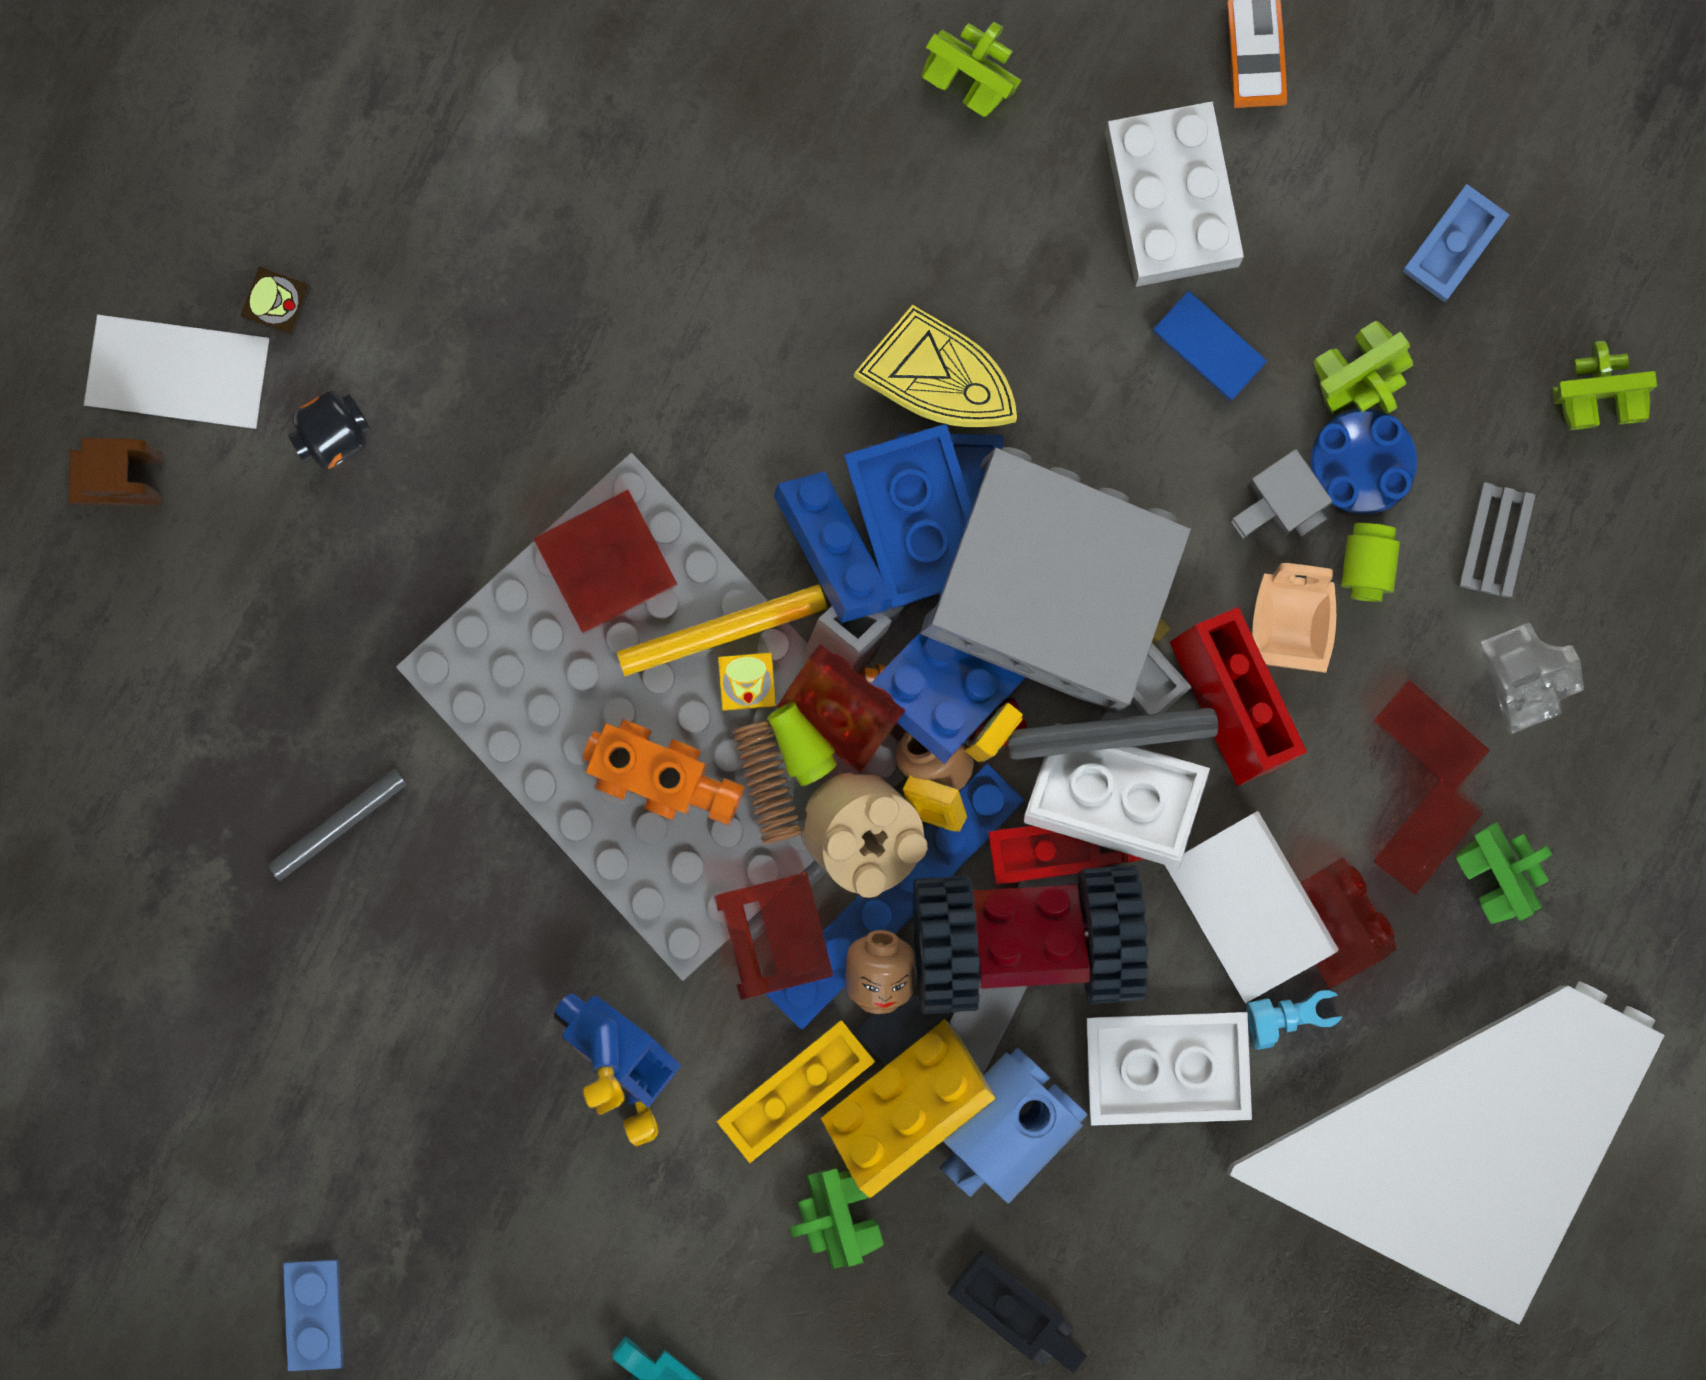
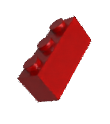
(1234, 681)

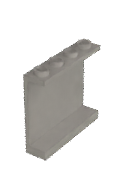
(1058, 580)

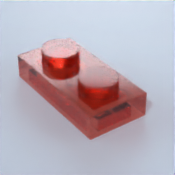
(1430, 735)
(1428, 835)

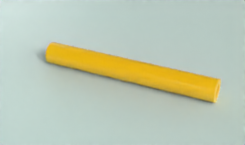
(722, 630)

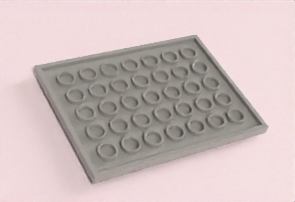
(534, 688)

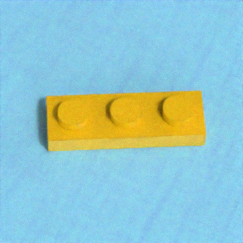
(795, 1091)

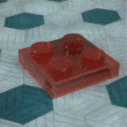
(605, 562)
(843, 707)

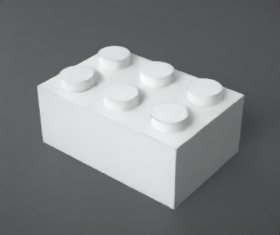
(1173, 194)

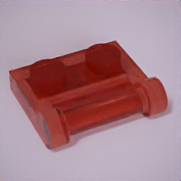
(791, 929)

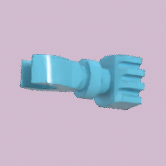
(1266, 1020)

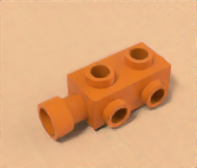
(645, 769)

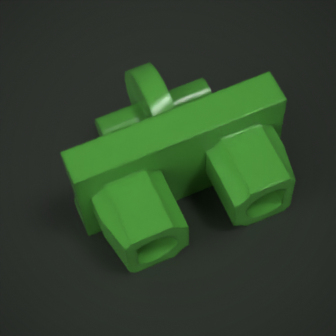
(1494, 852)
(829, 1221)

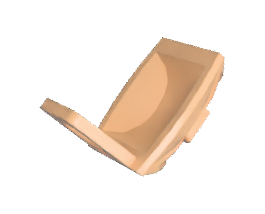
(1296, 617)

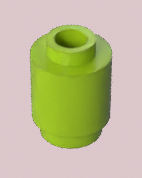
(1370, 561)

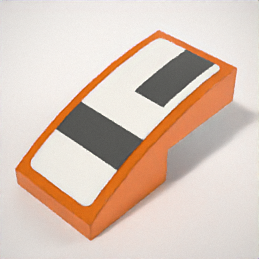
(1256, 53)

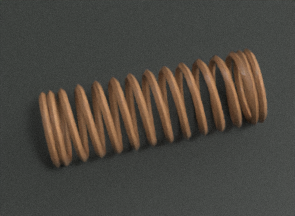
(774, 834)

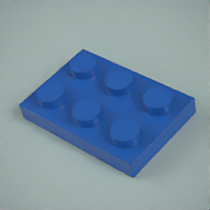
(912, 510)
(944, 693)

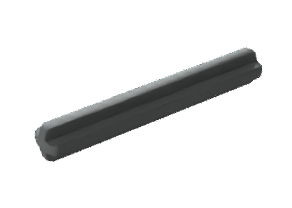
(1112, 733)

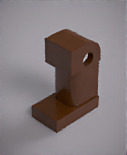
(101, 472)

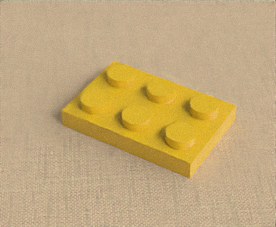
(907, 1108)

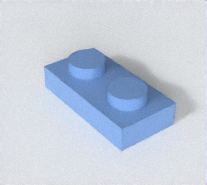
(1455, 243)
(313, 1315)

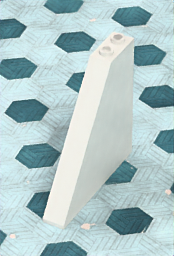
(1474, 1150)

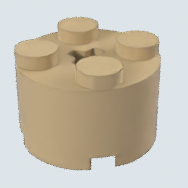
(863, 833)

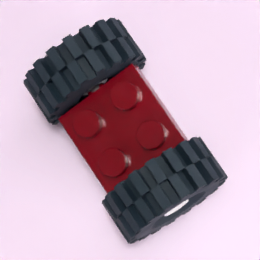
(1030, 938)

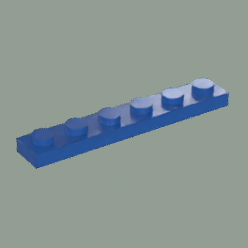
(987, 805)

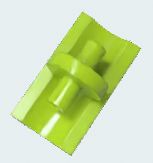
(991, 80)
(1368, 378)
(1581, 395)

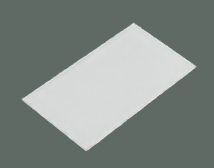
(176, 371)

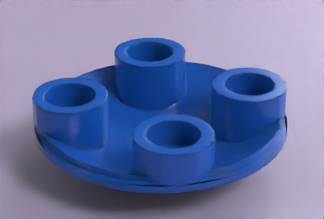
(1364, 461)

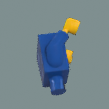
(621, 1058)

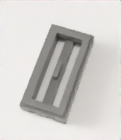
(1507, 497)

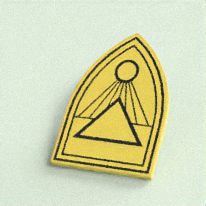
(938, 374)

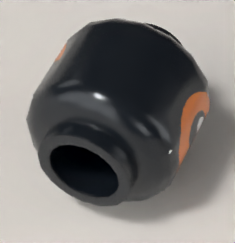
(329, 429)

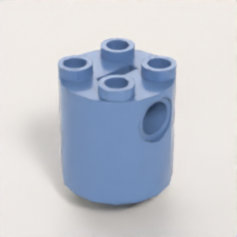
(1007, 1147)

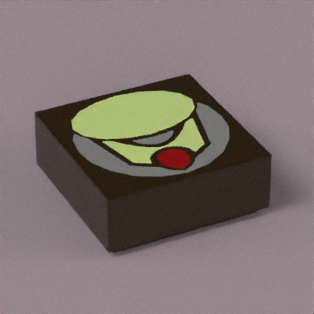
(275, 301)

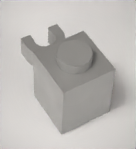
(1286, 495)
(855, 639)

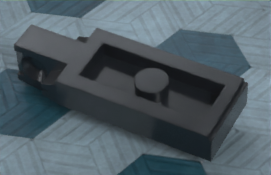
(1016, 1313)

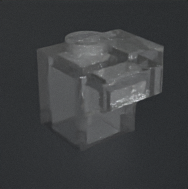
(1530, 676)

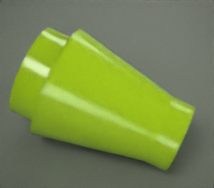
(802, 747)

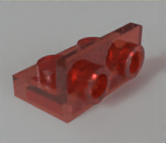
(1355, 926)

